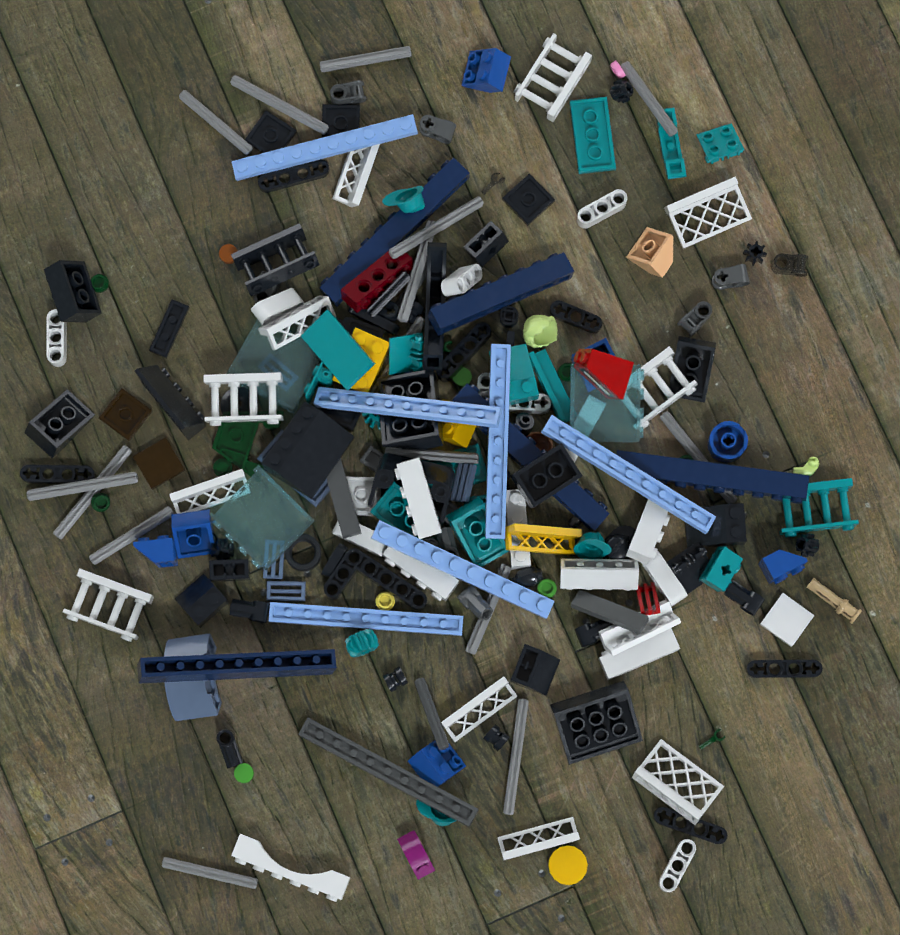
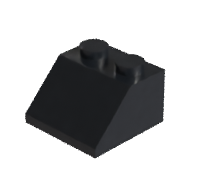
(201, 600)

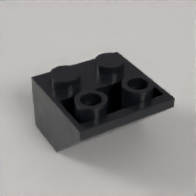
(535, 670)

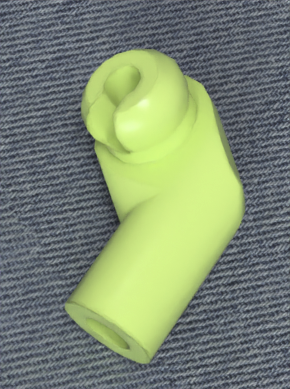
(809, 468)

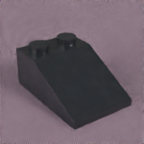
(695, 362)
(58, 423)
(726, 530)

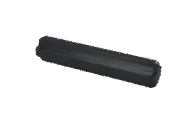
(388, 294)

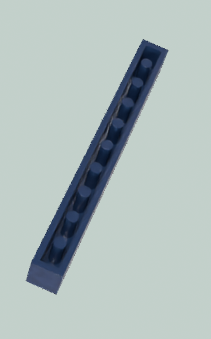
(397, 229)
(523, 451)
(721, 477)
(236, 666)

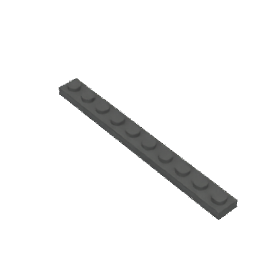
(388, 772)

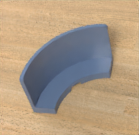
(192, 698)

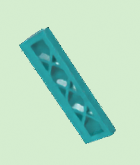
(551, 384)

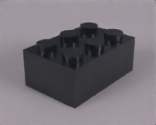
(72, 291)
(546, 475)

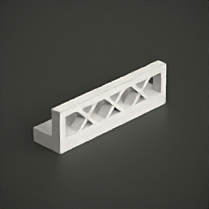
(361, 176)
(287, 319)
(204, 488)
(617, 639)
(475, 702)
(545, 844)

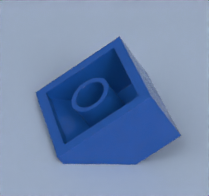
(192, 533)

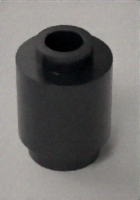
(525, 422)

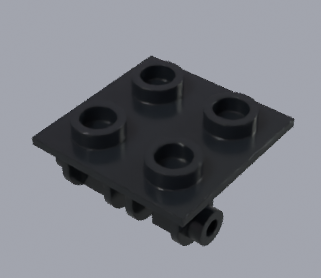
(689, 566)

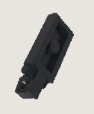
(350, 323)

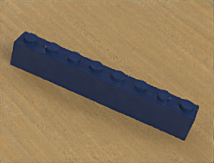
(501, 293)

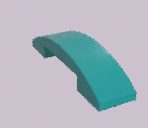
(671, 149)

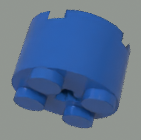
(735, 434)

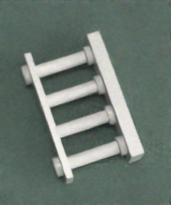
(562, 93)
(650, 369)
(234, 381)
(105, 586)

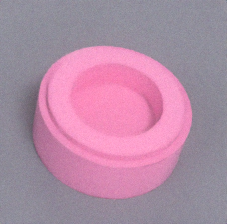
(617, 70)

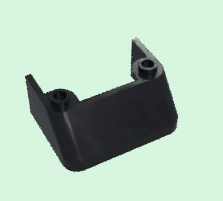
(440, 476)

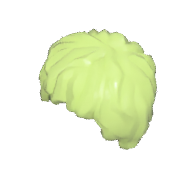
(540, 330)

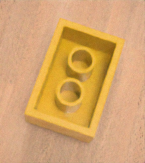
(377, 350)

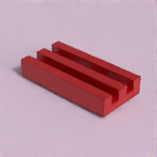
(646, 589)

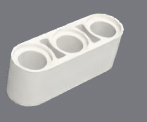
(606, 201)
(461, 280)
(276, 305)
(56, 347)
(363, 540)
(665, 579)
(684, 859)

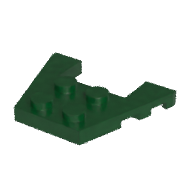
(236, 440)

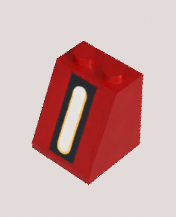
(604, 371)

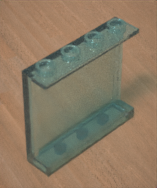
(293, 360)
(603, 417)
(262, 519)

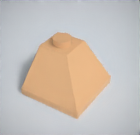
(653, 252)

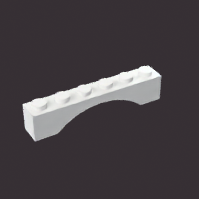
(252, 851)

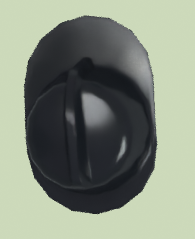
(619, 541)

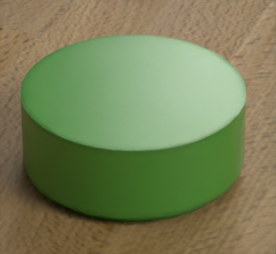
(462, 377)
(547, 588)
(244, 773)

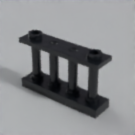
(268, 247)

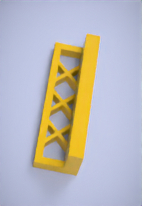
(543, 532)

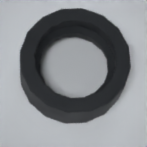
(313, 563)

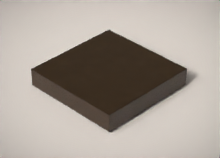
(125, 414)
(158, 463)

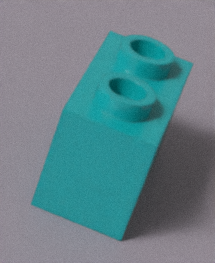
(713, 574)

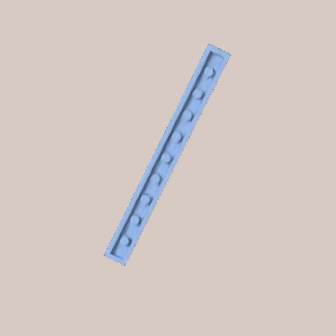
(324, 147)
(408, 407)
(498, 443)
(628, 474)
(462, 569)
(366, 619)

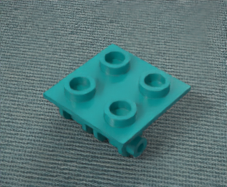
(720, 143)
(406, 353)
(321, 376)

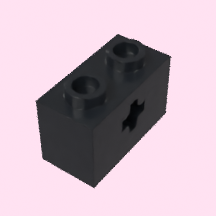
(486, 244)
(229, 570)

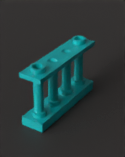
(822, 489)

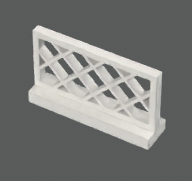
(700, 198)
(665, 791)

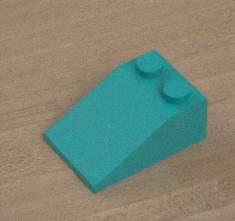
(522, 377)
(392, 510)
(469, 528)

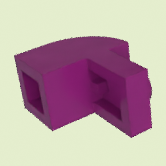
(416, 854)

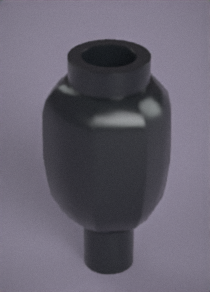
(528, 577)

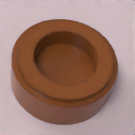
(225, 253)

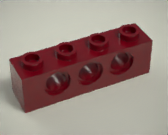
(380, 269)

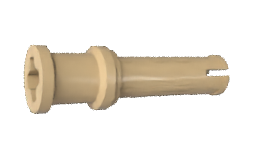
(841, 606)

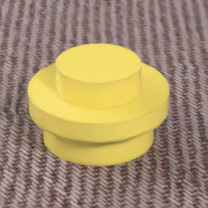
(385, 601)

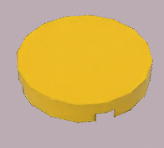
(567, 865)

